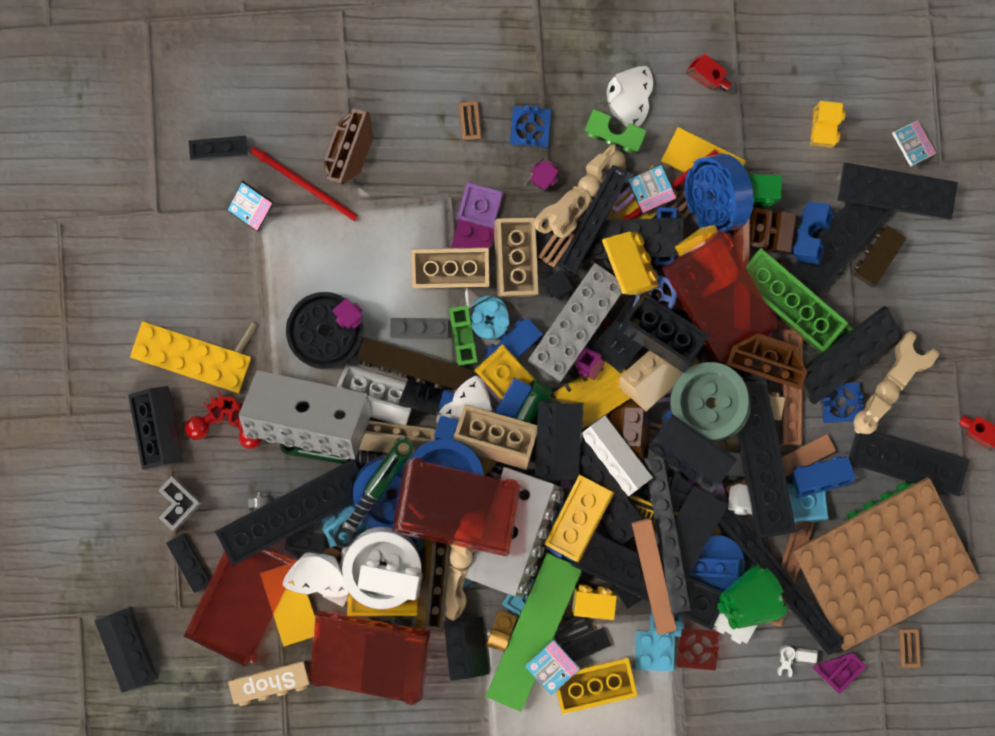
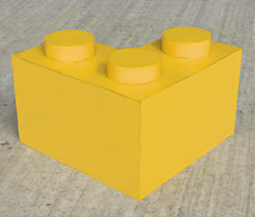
(825, 124)

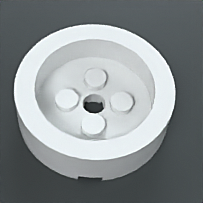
(378, 545)

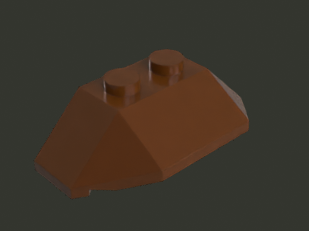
(348, 147)
(769, 359)
(633, 426)

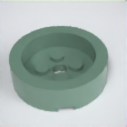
(706, 382)

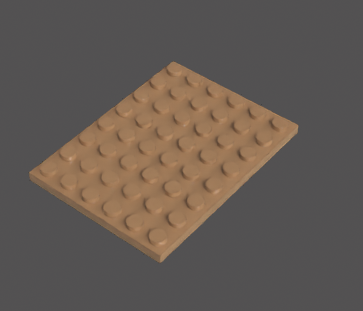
(885, 564)

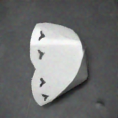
(630, 95)
(475, 397)
(319, 573)

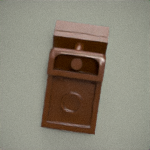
(772, 231)

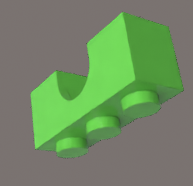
(599, 127)
(463, 336)

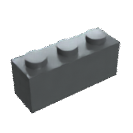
(419, 328)

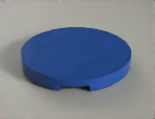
(721, 547)

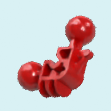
(198, 427)

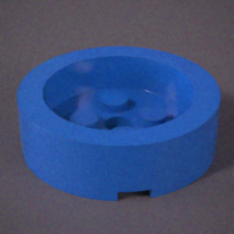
(729, 183)
(449, 454)
(383, 511)

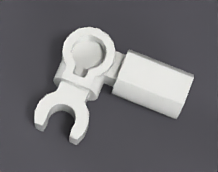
(787, 655)

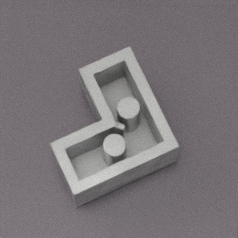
(182, 500)

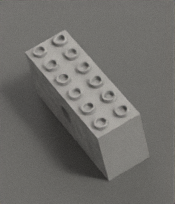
(576, 323)
(305, 415)
(533, 519)

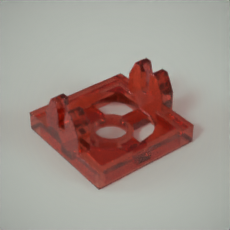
(710, 664)

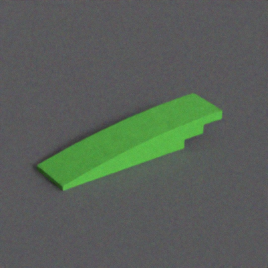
(796, 303)
(533, 631)

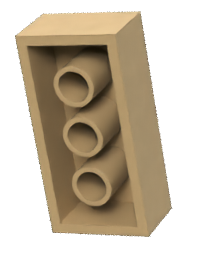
(516, 257)
(450, 267)

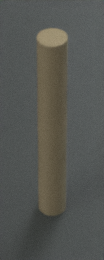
(246, 337)

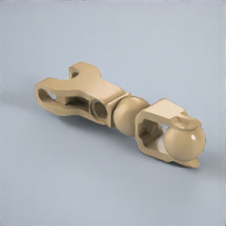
(576, 201)
(897, 378)
(458, 565)

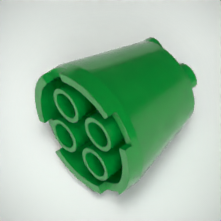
(753, 599)

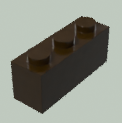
(879, 256)

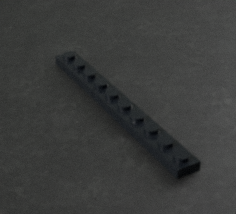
(792, 595)

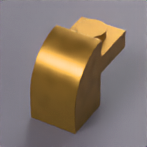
(501, 631)

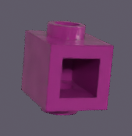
(544, 175)
(348, 314)
(589, 363)

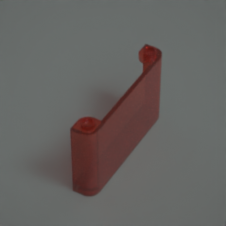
(720, 294)
(456, 507)
(240, 605)
(369, 657)

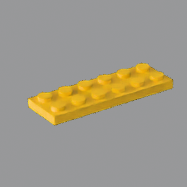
(190, 357)

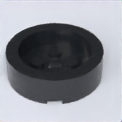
(306, 341)

